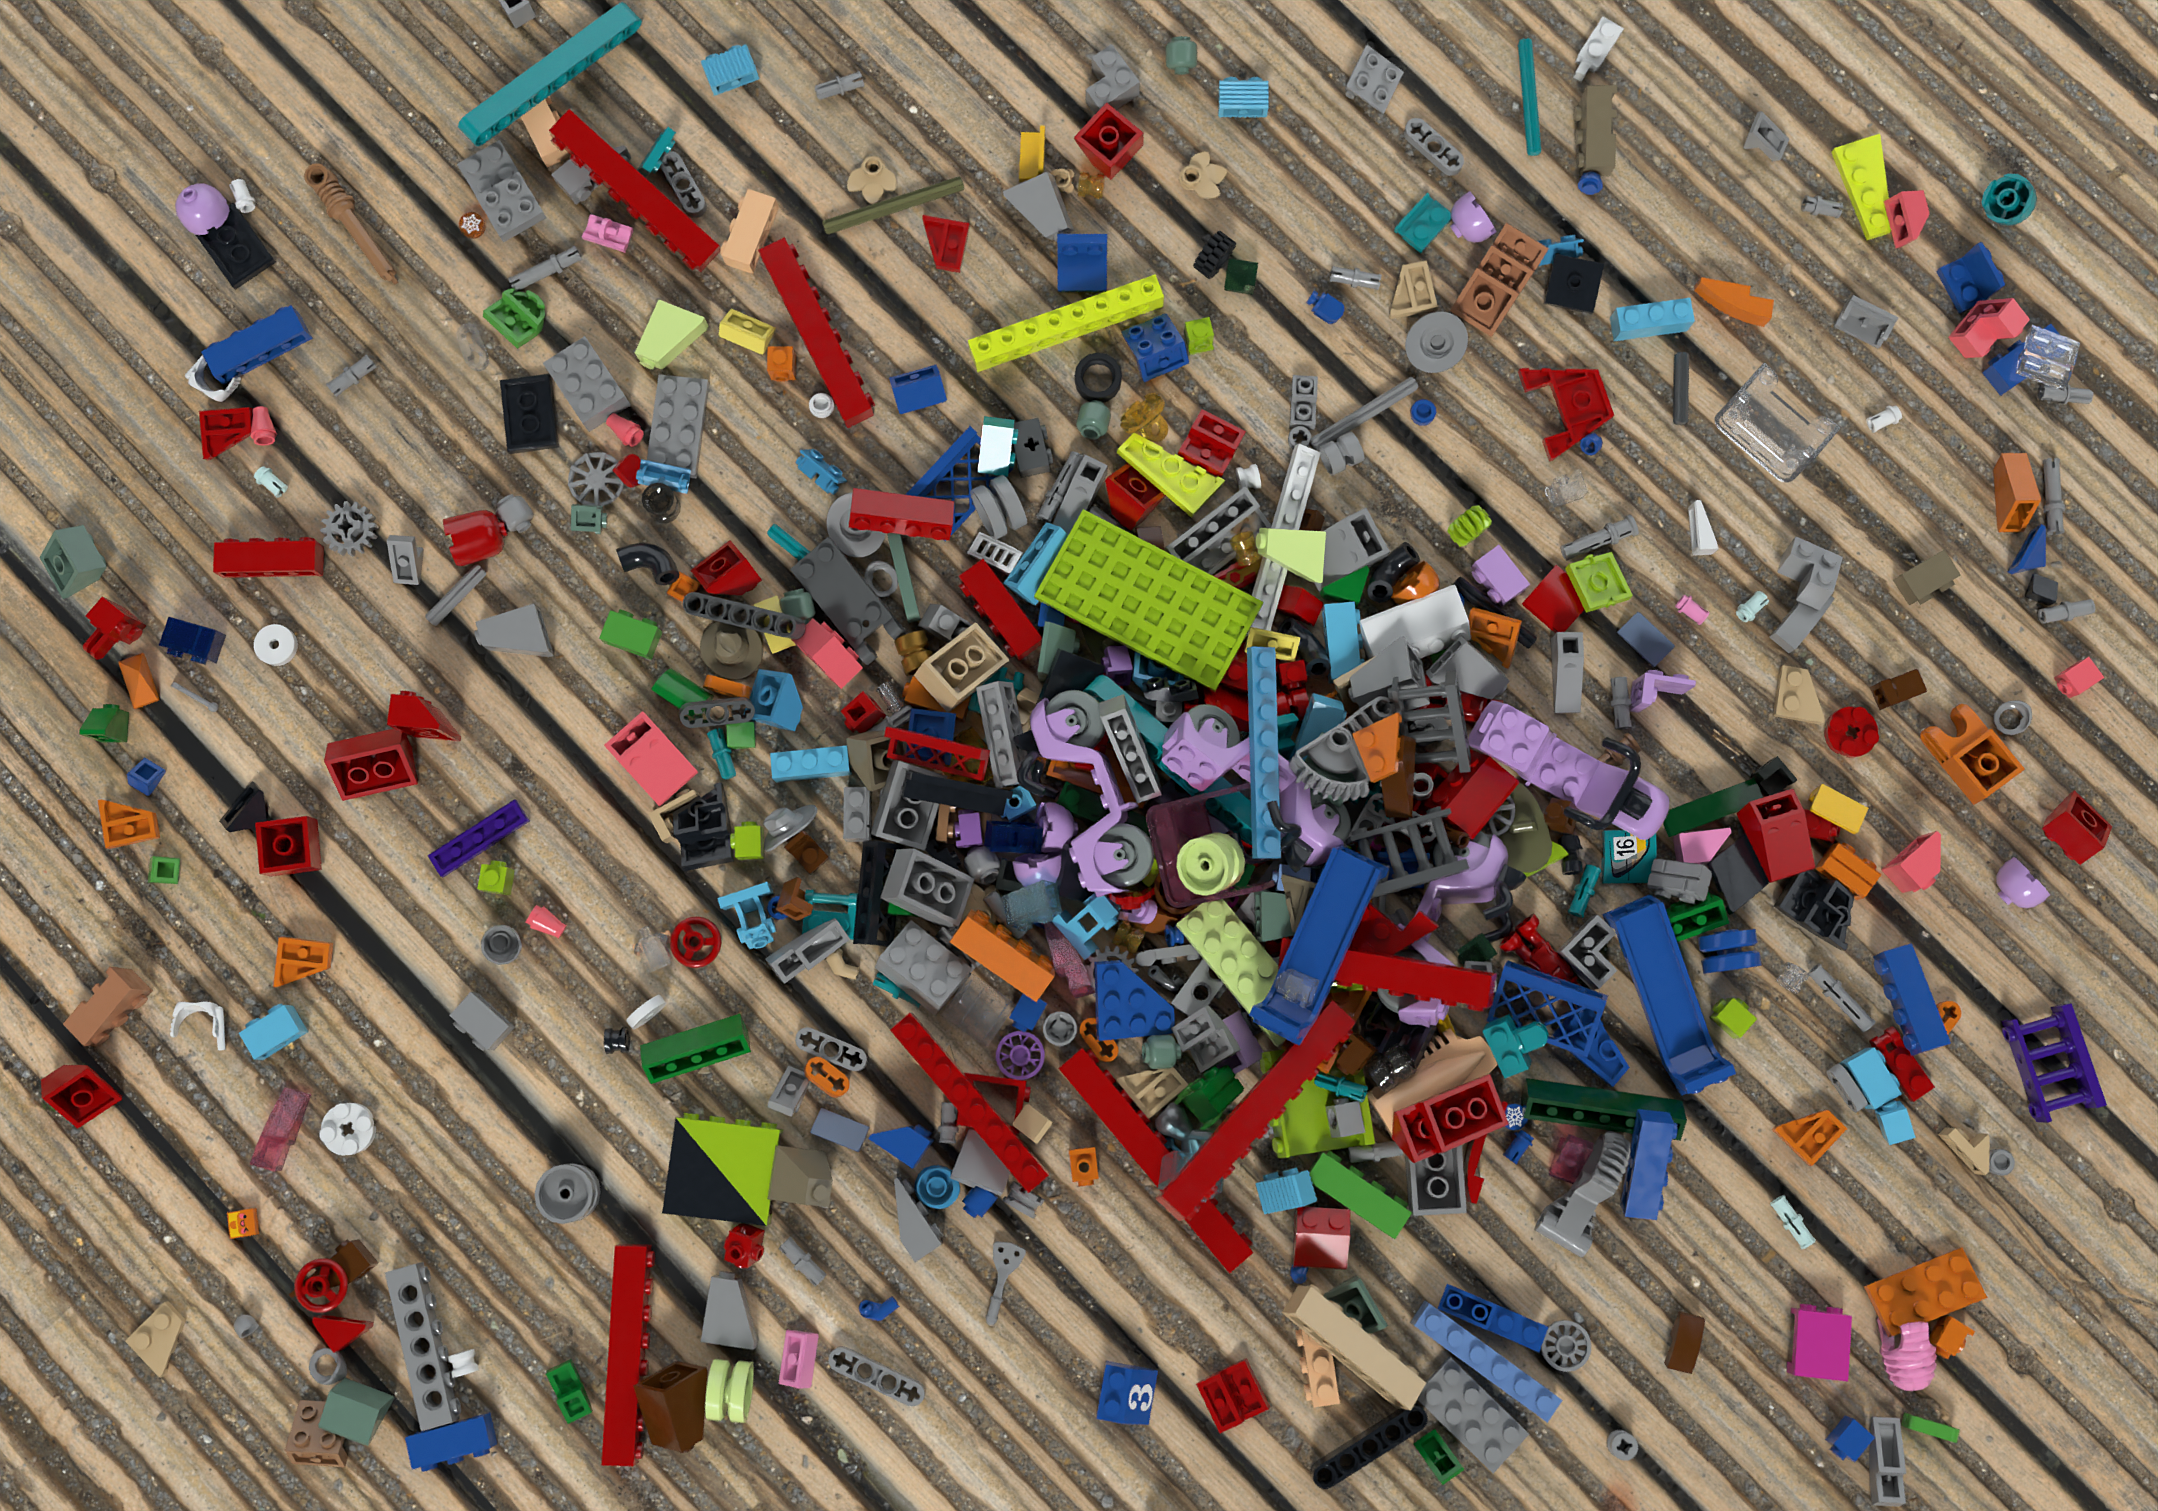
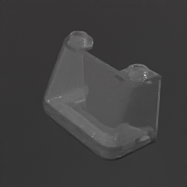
(1772, 429)

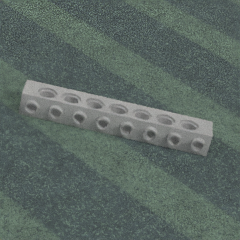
(1185, 1000)

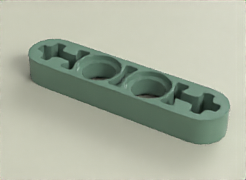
(904, 577)

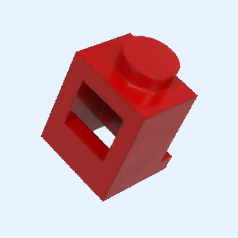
(1292, 676)
(862, 713)

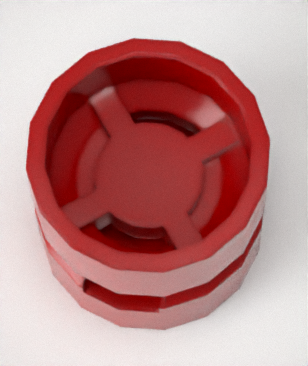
(1296, 699)

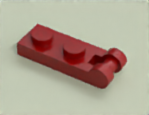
(1904, 1066)

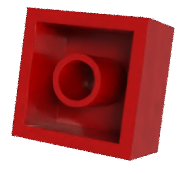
(288, 846)

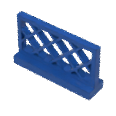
(944, 465)
(1560, 990)

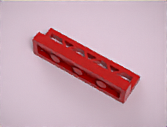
(935, 744)

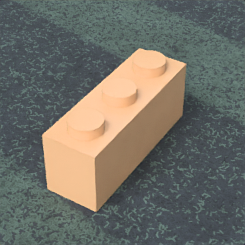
(538, 123)
(749, 230)

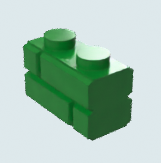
(1214, 1092)

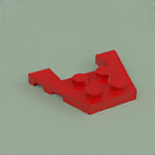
(1579, 399)
(1381, 935)

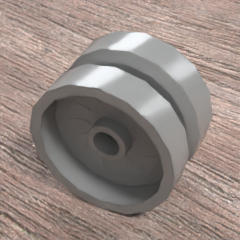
(998, 507)
(583, 1189)

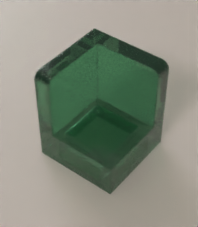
(1241, 276)
(1475, 949)

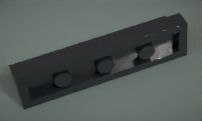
(955, 793)
(868, 912)

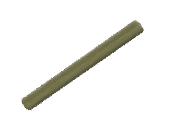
(893, 205)

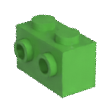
(631, 634)

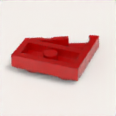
(946, 241)
(223, 429)

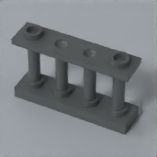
(1452, 711)
(1426, 872)

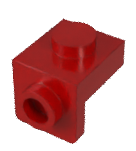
(1821, 828)

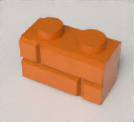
(1848, 869)

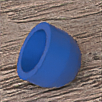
(1587, 440)

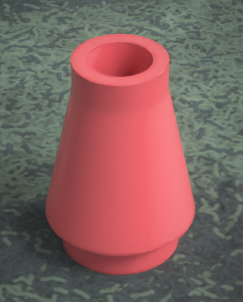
(262, 427)
(625, 430)
(544, 921)

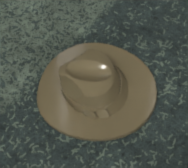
(731, 650)

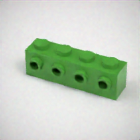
(1358, 1195)

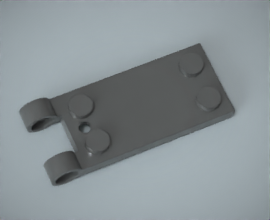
(845, 597)

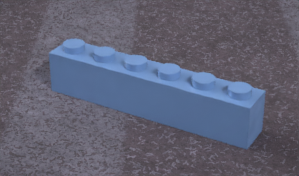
(1486, 1361)

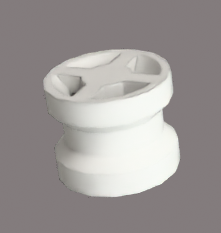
(1248, 477)
(463, 1363)

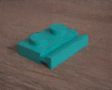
(652, 160)
(1423, 223)

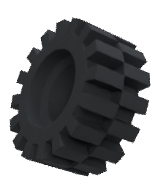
(1214, 254)

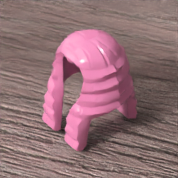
(1913, 1362)

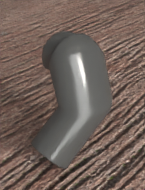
(1163, 980)

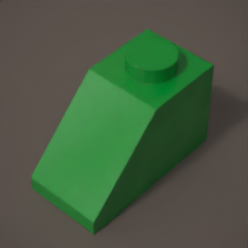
(106, 724)

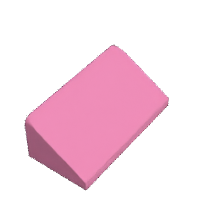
(798, 1359)

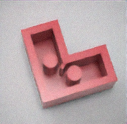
(1986, 324)
(828, 653)

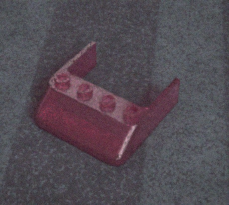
(1171, 828)

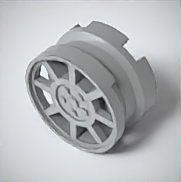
(1022, 1200)

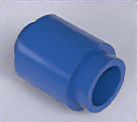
(978, 1201)

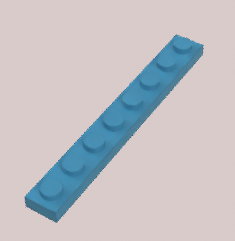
(1263, 750)

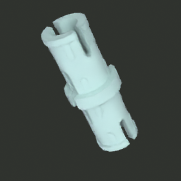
(1792, 1222)

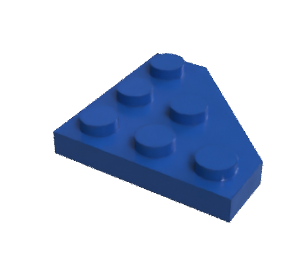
(1128, 1004)

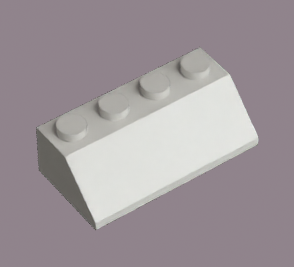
(1426, 623)

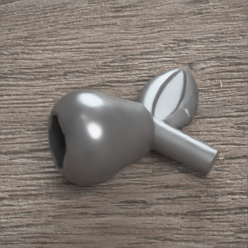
(1176, 1124)

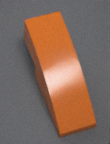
(1735, 301)

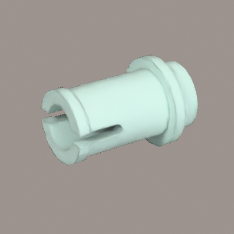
(270, 481)
(1747, 611)

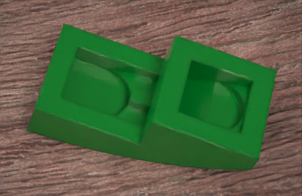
(569, 1391)

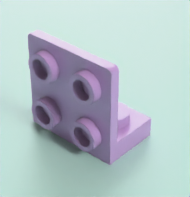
(1645, 688)

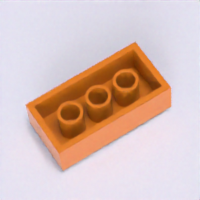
(1003, 954)

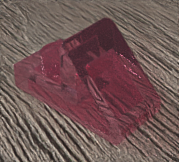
(1570, 1158)

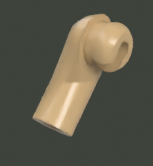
(839, 967)

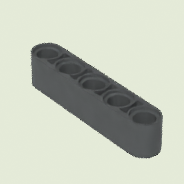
(733, 611)

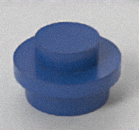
(1590, 183)

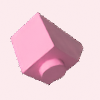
(1699, 846)

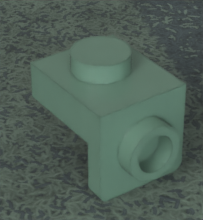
(588, 518)

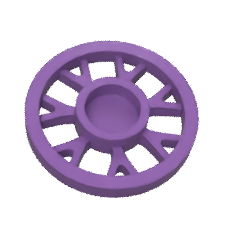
(1020, 1055)

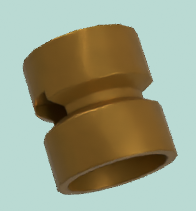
(914, 650)

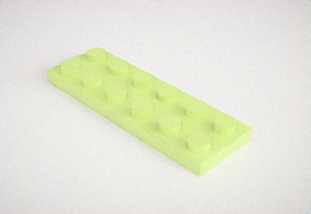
(1232, 954)

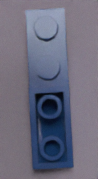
(1493, 1317)

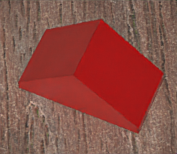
(1299, 604)
(340, 1331)

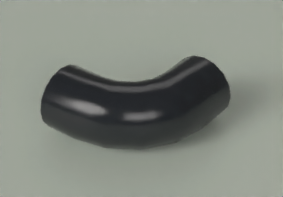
(650, 557)
(1390, 571)
(1309, 649)

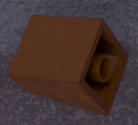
(674, 1405)

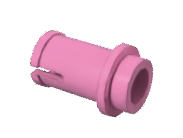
(1692, 609)

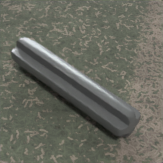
(1681, 388)

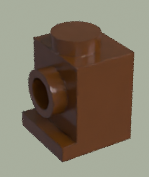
(1555, 817)
(1355, 1054)

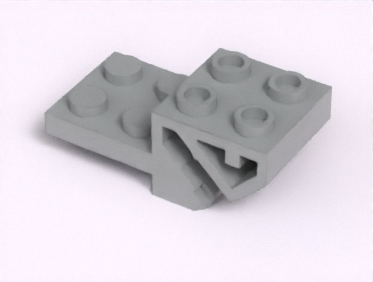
(501, 191)

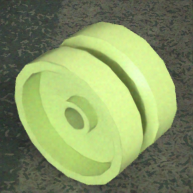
(1210, 863)
(729, 1390)

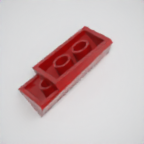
(1448, 1119)

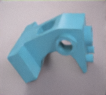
(746, 902)
(1101, 909)

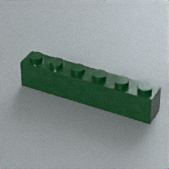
(1593, 1106)

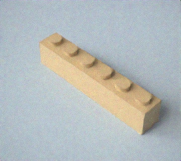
(1354, 1347)

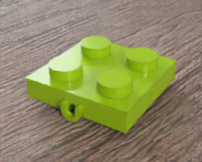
(1598, 581)

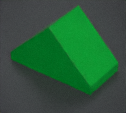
(1347, 588)
(1438, 1457)

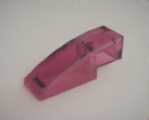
(1068, 962)
(280, 1130)

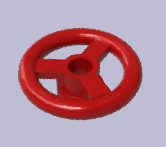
(714, 941)
(311, 1285)

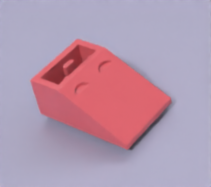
(651, 758)

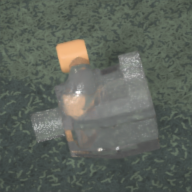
(653, 949)

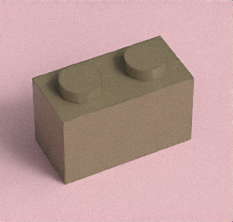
(1927, 577)

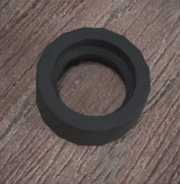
(1098, 359)

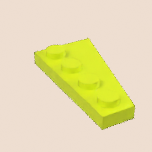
(1866, 183)
(1180, 481)

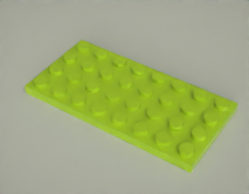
(1148, 600)

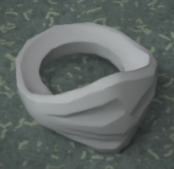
(877, 565)
(2022, 707)
(339, 1373)

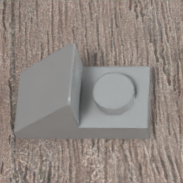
(1767, 137)
(405, 559)
(789, 1092)

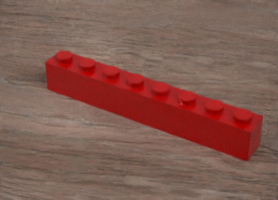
(633, 190)
(816, 332)
(1413, 976)
(970, 1102)
(627, 1354)

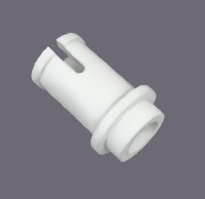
(244, 201)
(1889, 416)

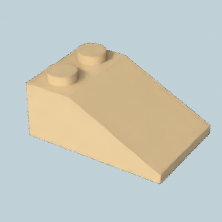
(961, 667)

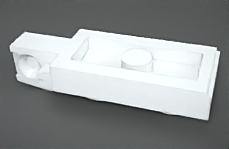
(1597, 47)

